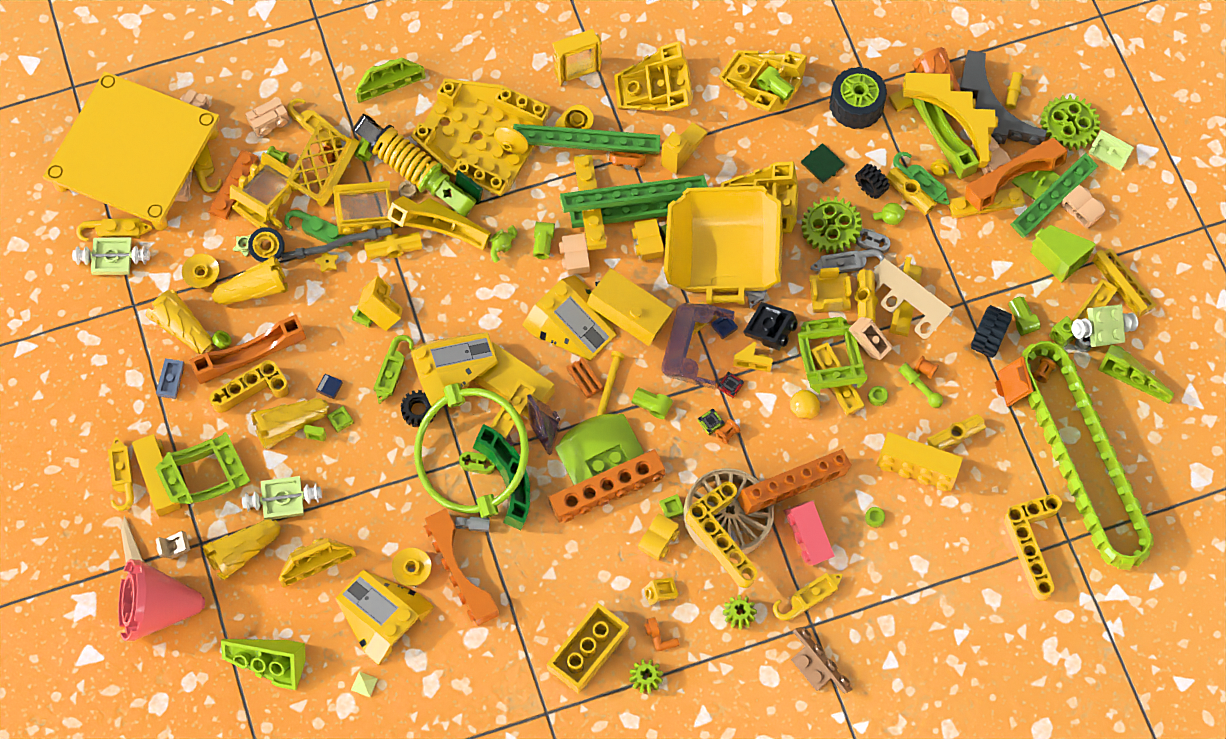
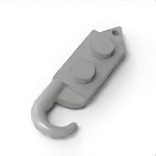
(847, 261)

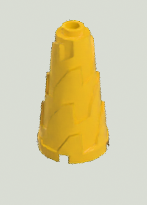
(254, 283)
(179, 321)
(285, 420)
(234, 550)

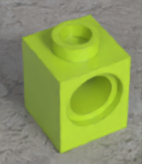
(1062, 332)

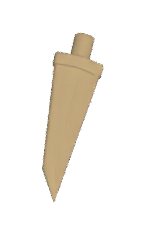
(130, 547)

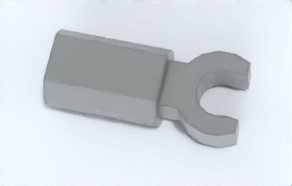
(473, 524)

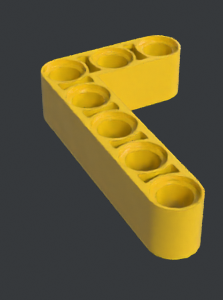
(719, 535)
(1030, 543)

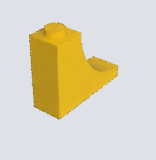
(679, 148)

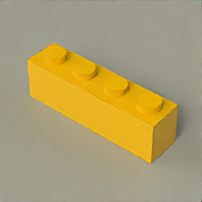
(149, 455)

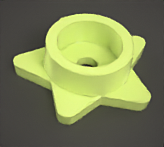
(239, 245)

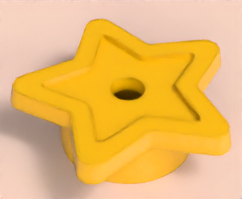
(327, 266)

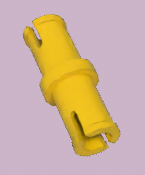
(1014, 90)

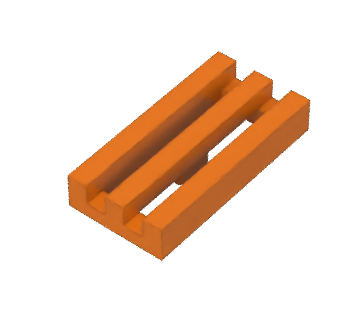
(577, 365)

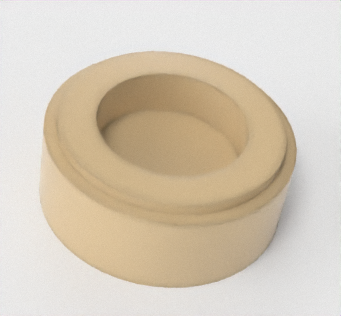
(407, 189)

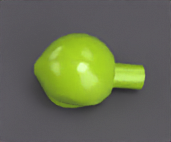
(891, 214)

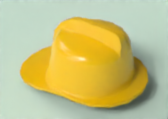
(577, 117)

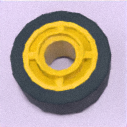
(261, 235)

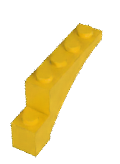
(438, 218)

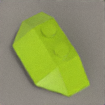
(388, 77)

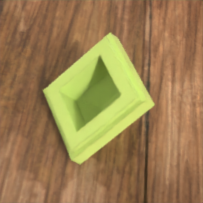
(364, 684)

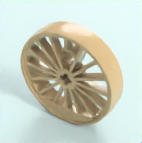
(736, 513)

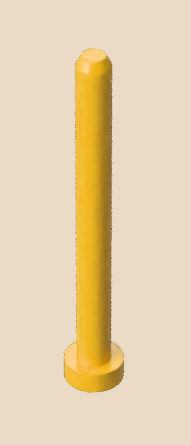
(617, 357)

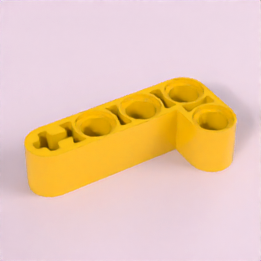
(247, 390)

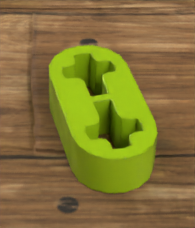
(476, 467)

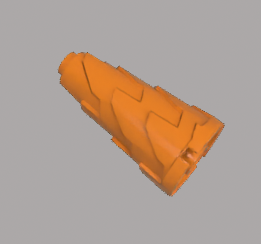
(936, 62)

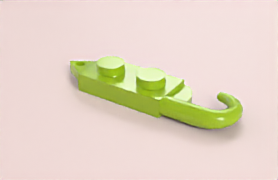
(391, 369)

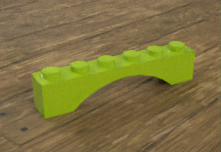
(956, 151)

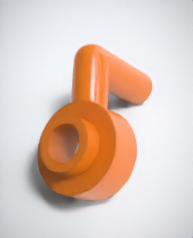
(652, 629)

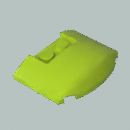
(597, 446)

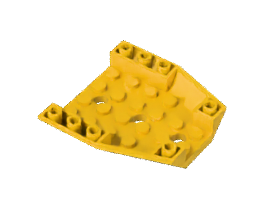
(478, 110)

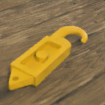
(309, 120)
(204, 169)
(115, 228)
(121, 473)
(809, 595)

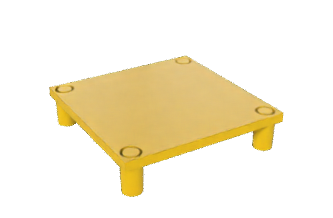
(132, 148)

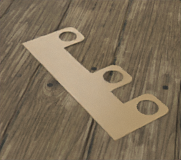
(906, 288)

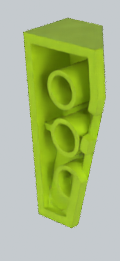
(1127, 369)
(273, 659)

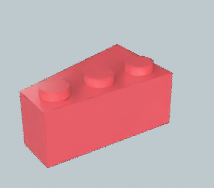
(809, 532)

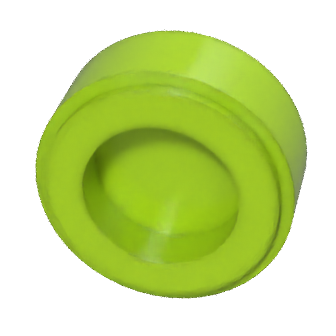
(221, 339)
(878, 396)
(875, 517)

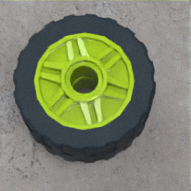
(858, 97)

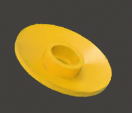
(511, 140)
(197, 264)
(407, 558)

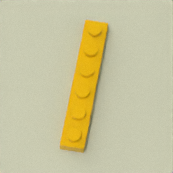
(591, 218)

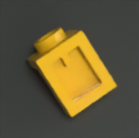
(660, 590)

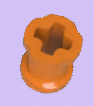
(926, 367)
(1044, 370)
(727, 431)

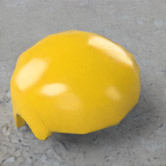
(805, 404)

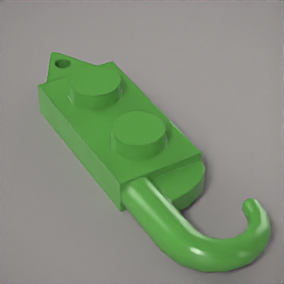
(925, 179)
(315, 227)

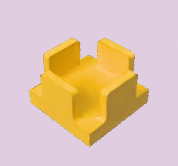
(830, 291)

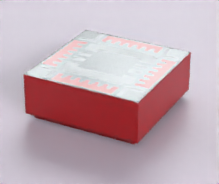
(730, 385)

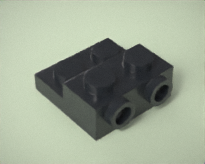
(771, 326)

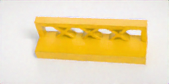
(1125, 290)
(903, 313)

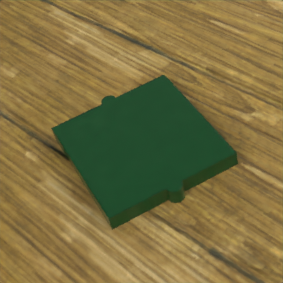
(822, 163)
(468, 186)

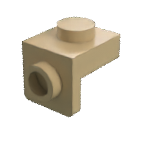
(173, 545)

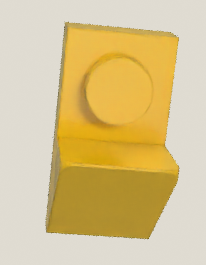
(748, 360)

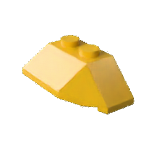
(314, 559)

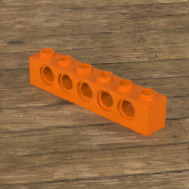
(794, 482)
(577, 492)

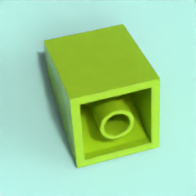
(1061, 251)

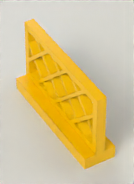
(334, 174)

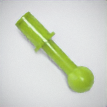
(934, 399)

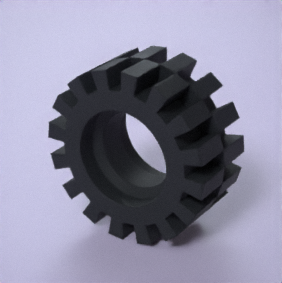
(872, 181)
(407, 404)

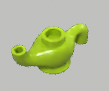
(502, 242)

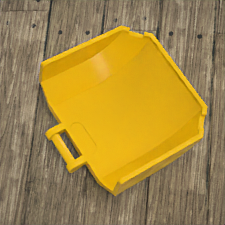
(724, 241)

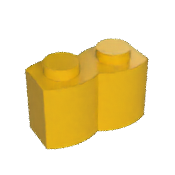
(648, 240)
(658, 537)

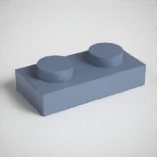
(170, 378)

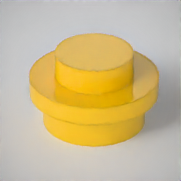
(939, 167)

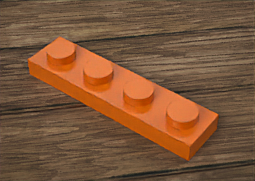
(223, 204)

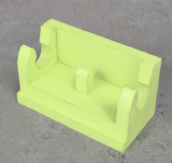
(1111, 150)

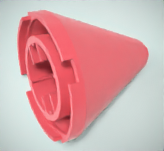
(153, 601)

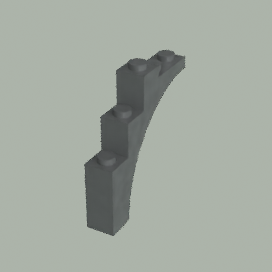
(1010, 127)

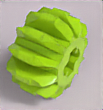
(734, 606)
(653, 679)

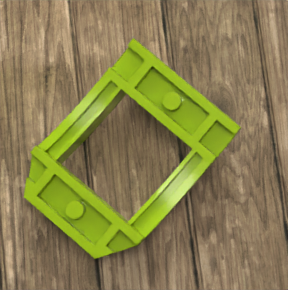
(834, 376)
(227, 457)

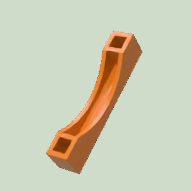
(1044, 157)
(217, 363)
(477, 600)

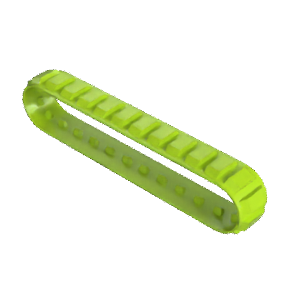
(1107, 453)

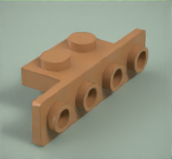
(815, 664)

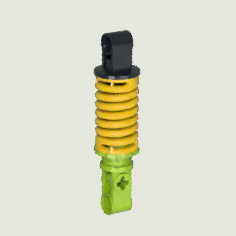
(412, 163)

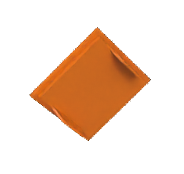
(1014, 382)

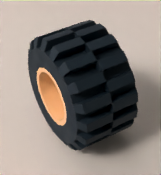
(991, 331)

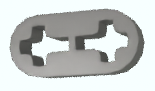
(873, 240)

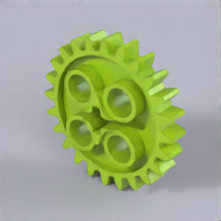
(1070, 122)
(844, 233)

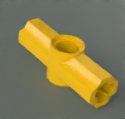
(918, 198)
(393, 245)
(866, 295)
(966, 429)

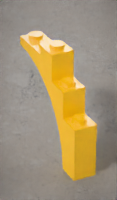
(959, 104)

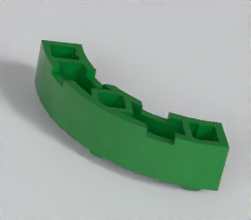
(506, 461)

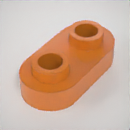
(634, 159)

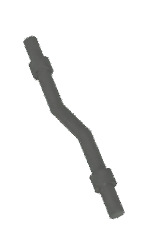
(371, 234)

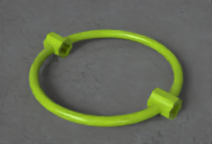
(454, 397)

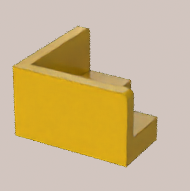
(378, 305)

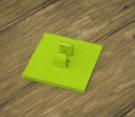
(1035, 182)

